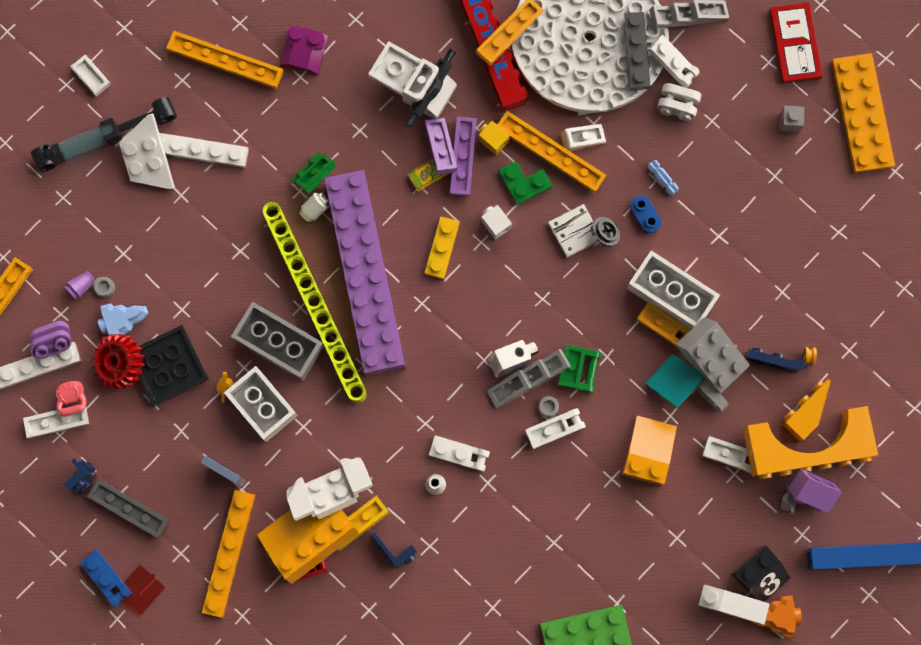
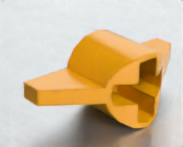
(223, 385)

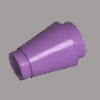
(79, 285)

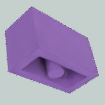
(814, 491)

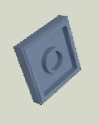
(223, 471)

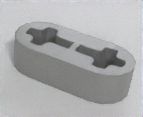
(712, 396)

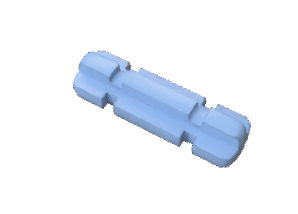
(663, 178)

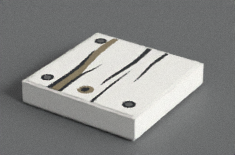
(573, 230)

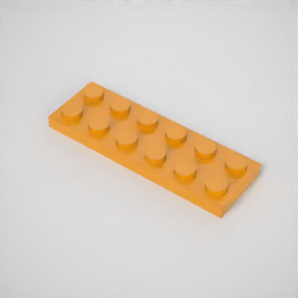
(863, 113)

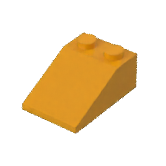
(649, 451)

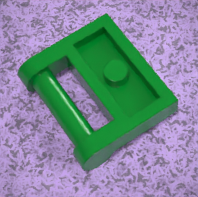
(571, 377)

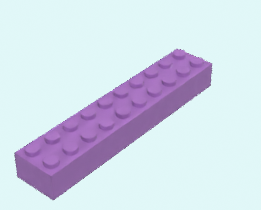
(365, 273)

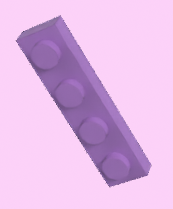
(463, 156)

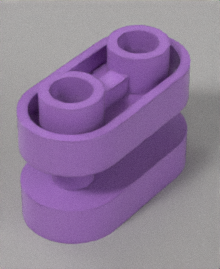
(50, 340)

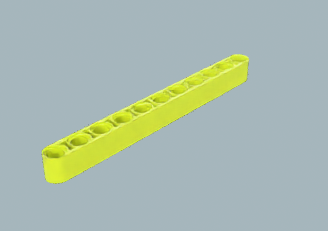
(310, 293)

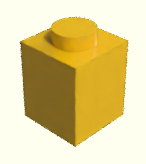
(493, 137)

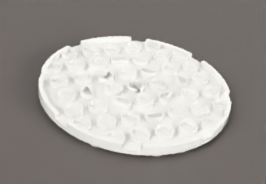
(579, 72)

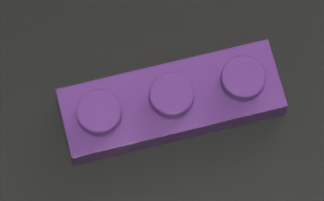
(440, 146)

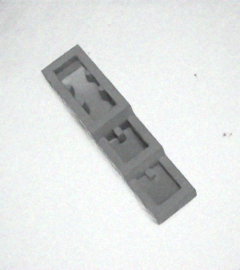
(689, 14)
(528, 378)

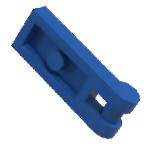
(105, 577)

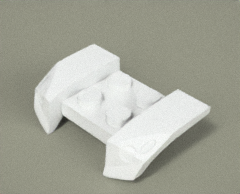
(329, 491)

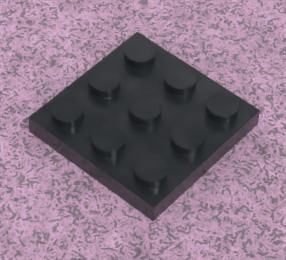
(170, 366)

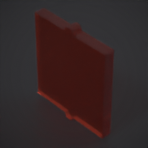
(144, 589)

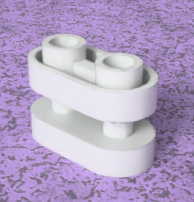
(669, 106)

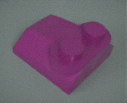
(304, 49)

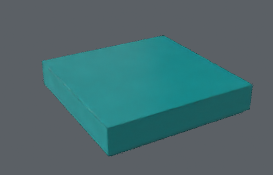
(675, 381)

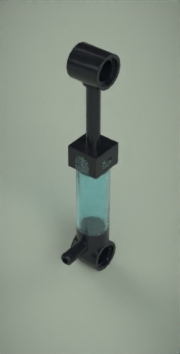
(108, 132)

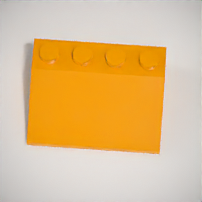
(305, 542)

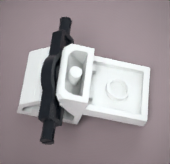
(420, 82)

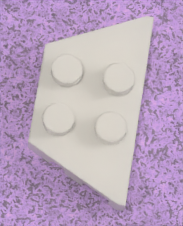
(146, 156)

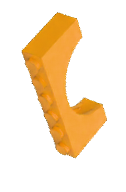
(853, 442)

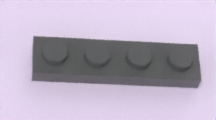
(636, 50)
(128, 508)

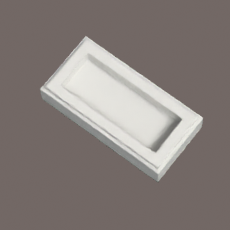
(90, 75)

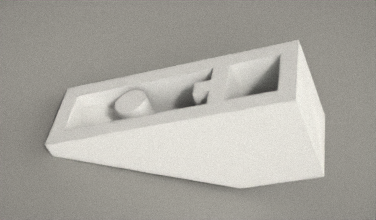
(734, 604)

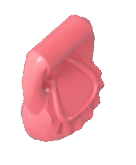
(69, 393)

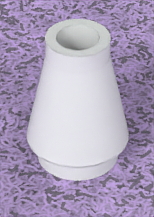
(435, 490)

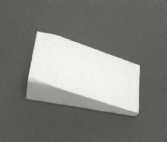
(583, 137)

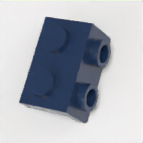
(83, 478)

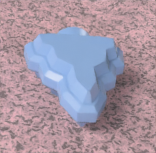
(120, 319)

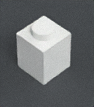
(496, 221)

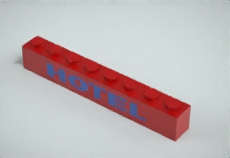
(501, 73)

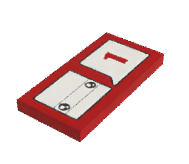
(796, 42)

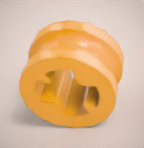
(810, 355)

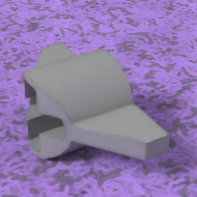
(787, 502)

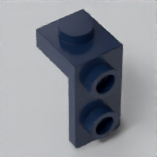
(406, 556)

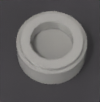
(104, 287)
(548, 406)

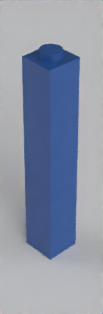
(864, 556)

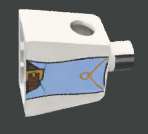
(505, 359)

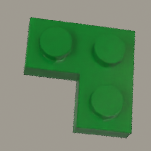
(524, 188)

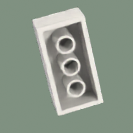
(672, 290)

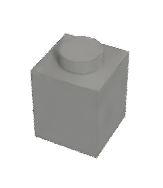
(791, 119)

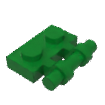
(313, 172)

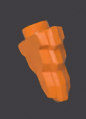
(783, 617)

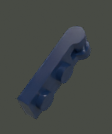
(775, 360)

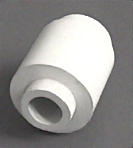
(314, 207)

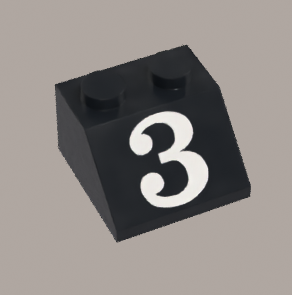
(761, 574)

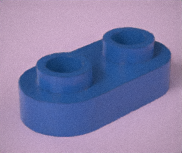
(642, 215)

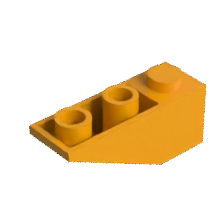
(807, 416)

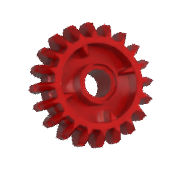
(121, 373)

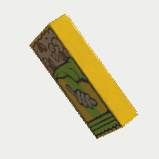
(425, 176)

